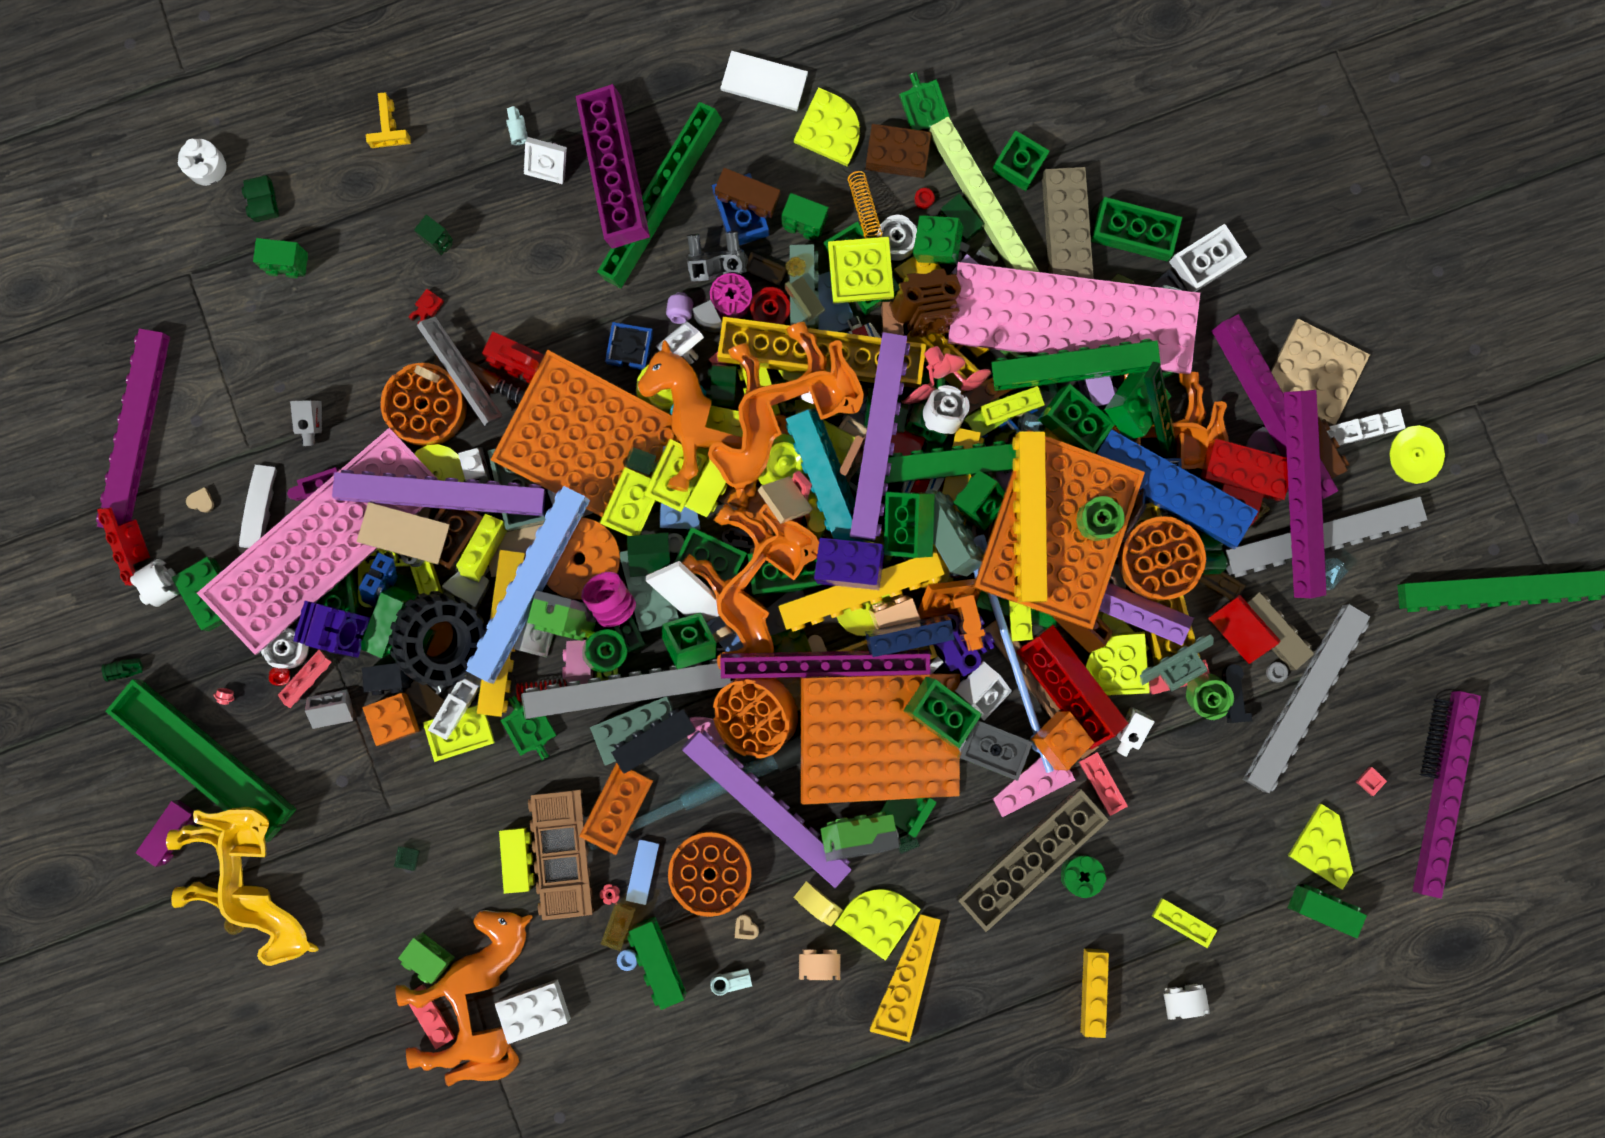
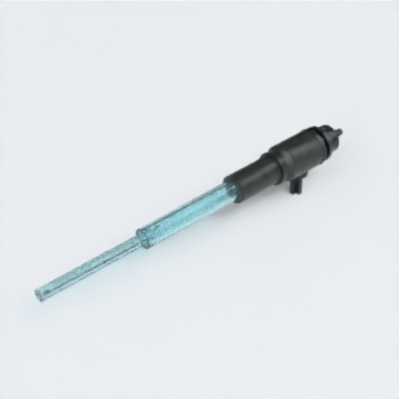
(784, 758)

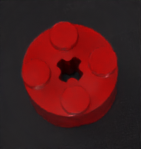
(768, 298)

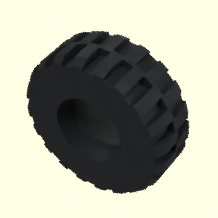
(417, 619)

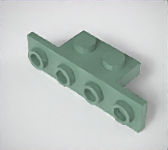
(1181, 667)

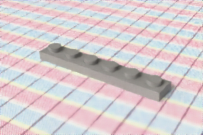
(459, 371)

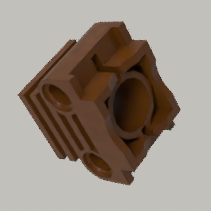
(927, 302)

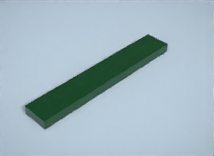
(1160, 410)

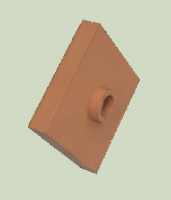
(854, 456)

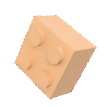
(895, 612)

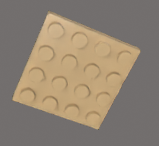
(1319, 363)

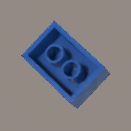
(746, 222)

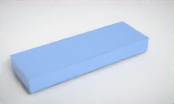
(642, 872)

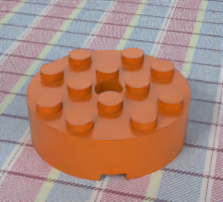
(435, 422)
(600, 555)
(1183, 555)
(755, 716)
(706, 895)

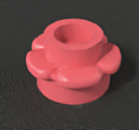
(224, 696)
(610, 899)

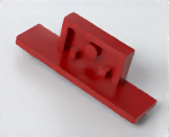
(125, 542)

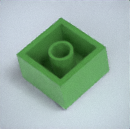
(425, 958)

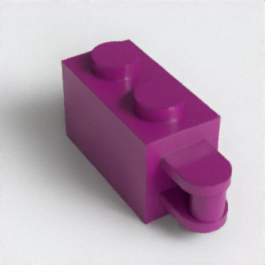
(310, 484)

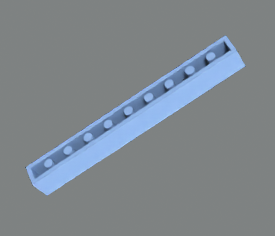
(531, 576)

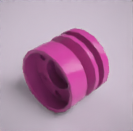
(738, 306)
(608, 599)

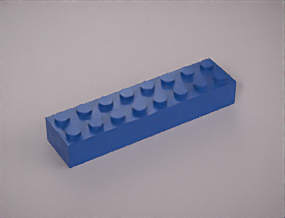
(1182, 492)

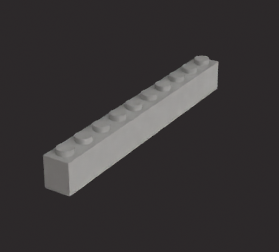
(1336, 532)
(621, 690)
(1306, 698)

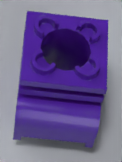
(331, 629)
(955, 651)

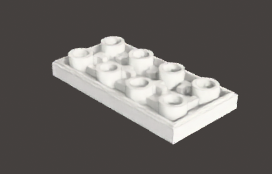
(764, 80)
(684, 591)

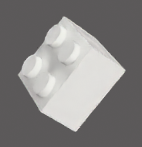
(983, 690)

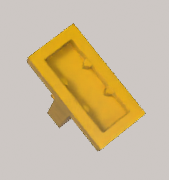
(389, 135)

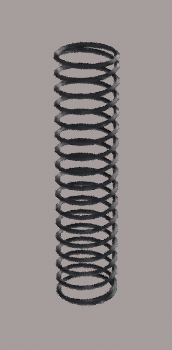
(1439, 702)

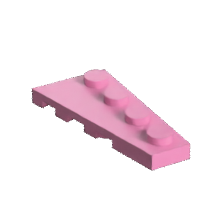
(1031, 786)

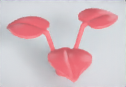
(943, 366)

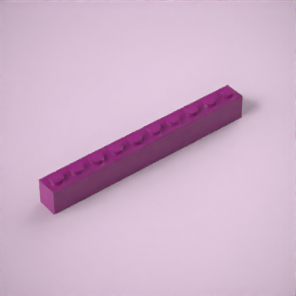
(1260, 386)
(134, 424)
(1305, 493)
(823, 664)
(1446, 795)

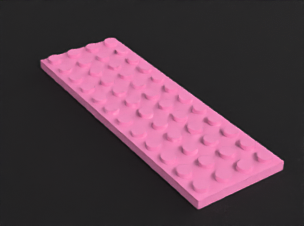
(1061, 312)
(304, 552)

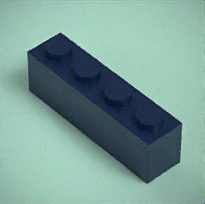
(909, 635)

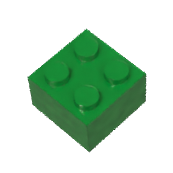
(1020, 160)
(804, 217)
(938, 240)
(280, 257)
(980, 500)
(689, 640)

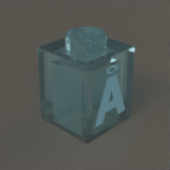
(1030, 422)
(1334, 572)

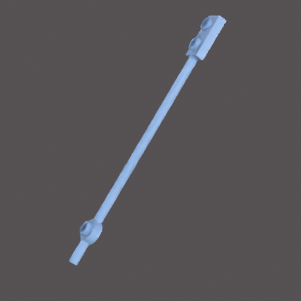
(981, 542)

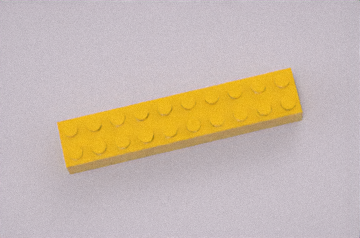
(778, 351)

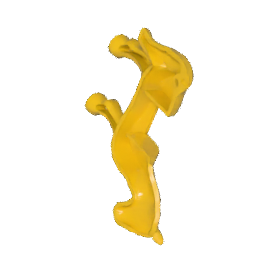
(234, 835)

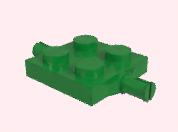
(923, 104)
(528, 733)

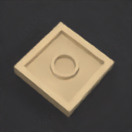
(785, 499)

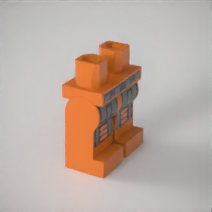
(969, 622)

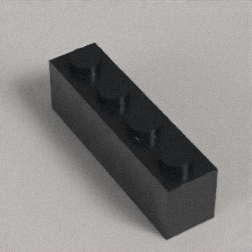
(655, 740)

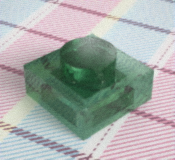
(907, 843)
(406, 858)

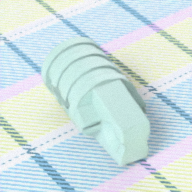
(516, 126)

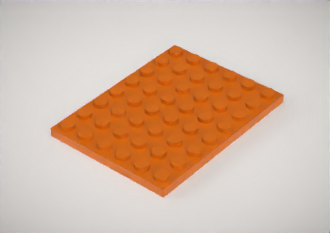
(579, 432)
(1075, 565)
(865, 745)

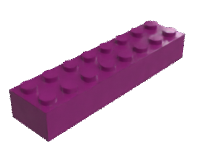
(612, 166)

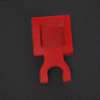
(427, 305)

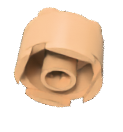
(819, 966)

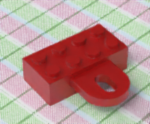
(512, 356)
(1245, 473)

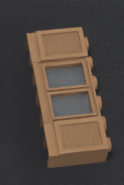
(560, 855)

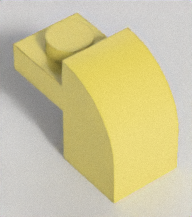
(818, 904)

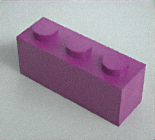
(154, 846)

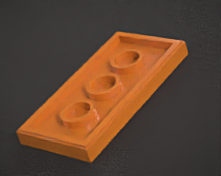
(615, 809)

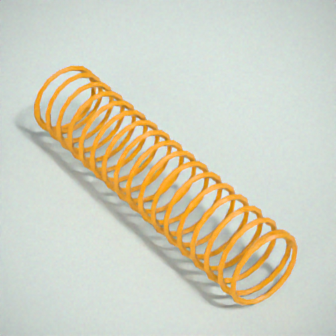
(871, 201)

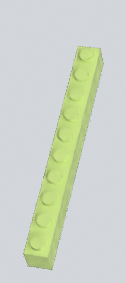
(980, 196)

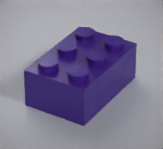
(849, 563)

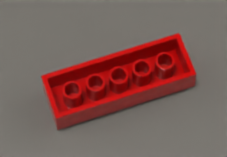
(1072, 685)

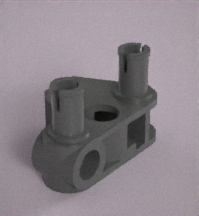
(710, 265)

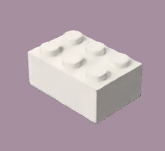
(1207, 259)
(532, 1011)

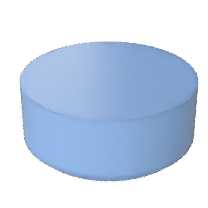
(626, 960)

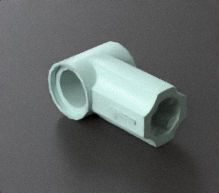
(734, 981)

